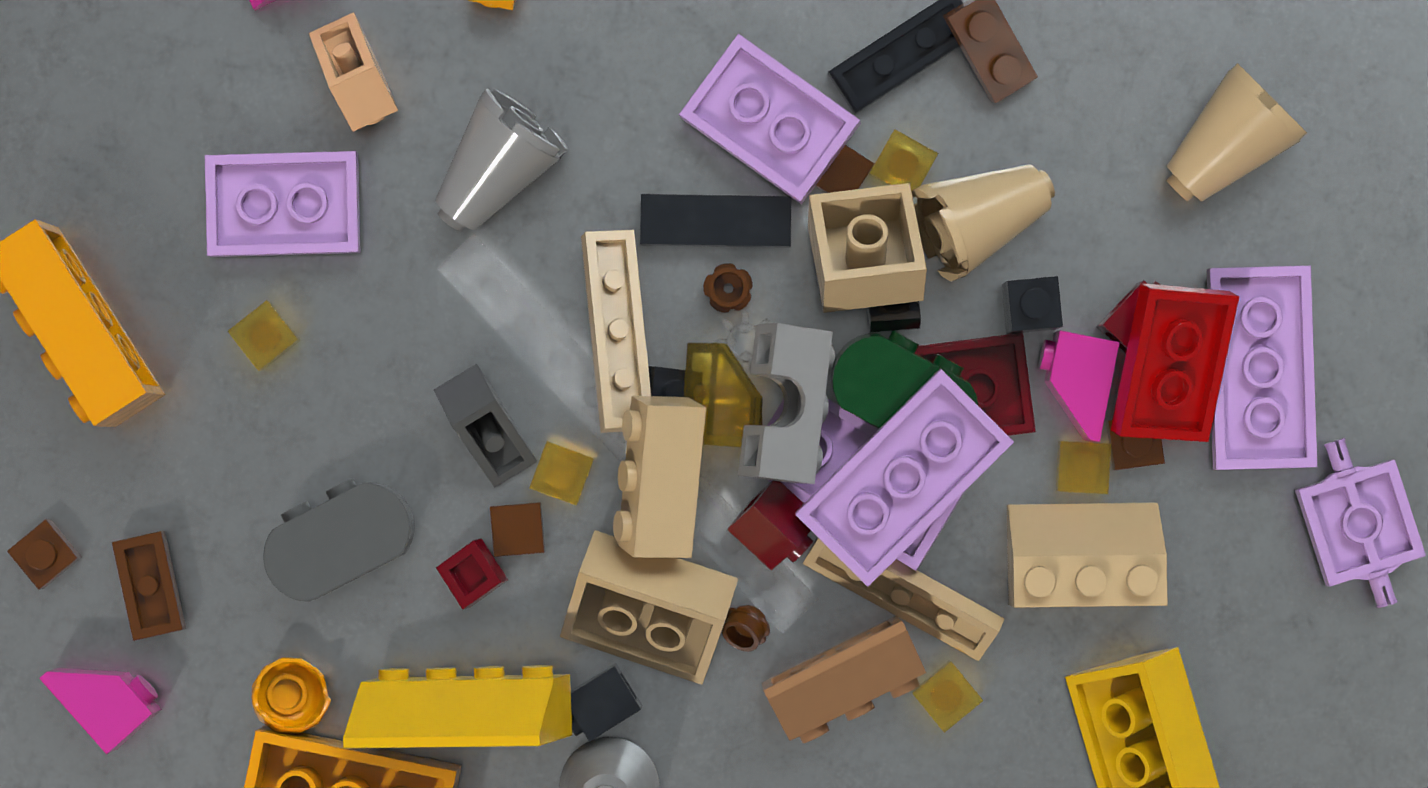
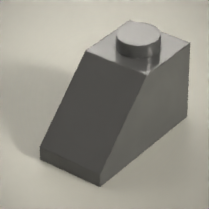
(484, 425)

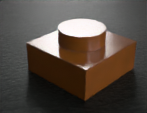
(1133, 451)
(44, 554)

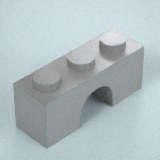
(800, 365)

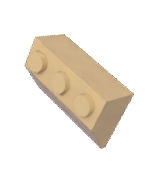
(1086, 555)
(648, 609)

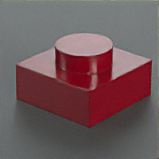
(472, 573)

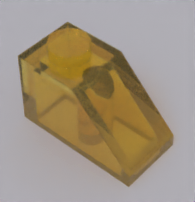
(725, 390)

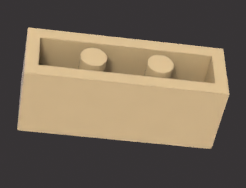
(660, 476)

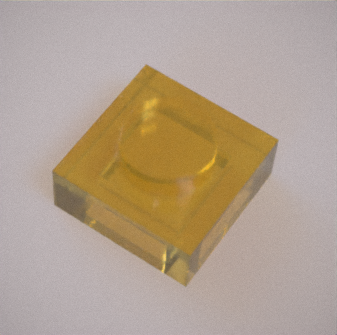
(903, 161)
(263, 335)
(1083, 467)
(561, 473)
(947, 696)

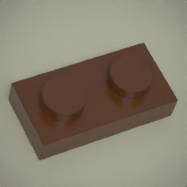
(990, 47)
(148, 585)

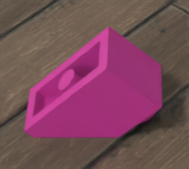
(1080, 378)
(104, 703)

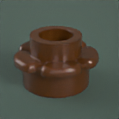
(728, 274)
(745, 628)

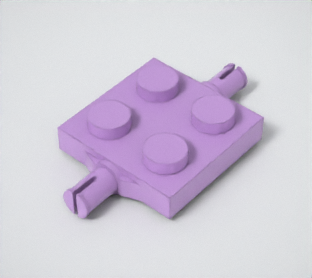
(1360, 523)

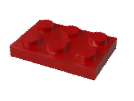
(1174, 363)

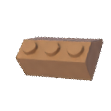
(844, 680)

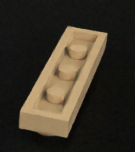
(615, 323)
(917, 601)

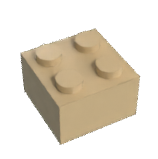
(866, 247)

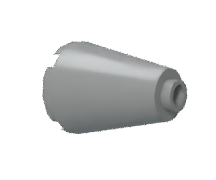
(495, 160)
(609, 764)

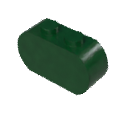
(880, 374)

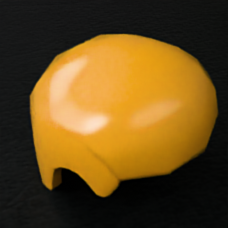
(290, 695)

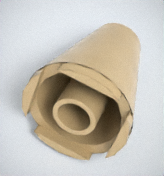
(1231, 137)
(979, 214)

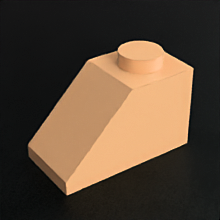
(353, 72)

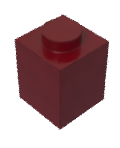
(770, 526)

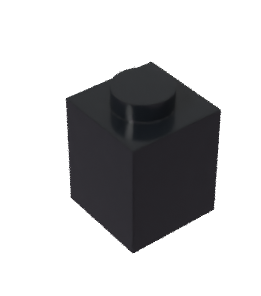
(1032, 305)
(602, 703)

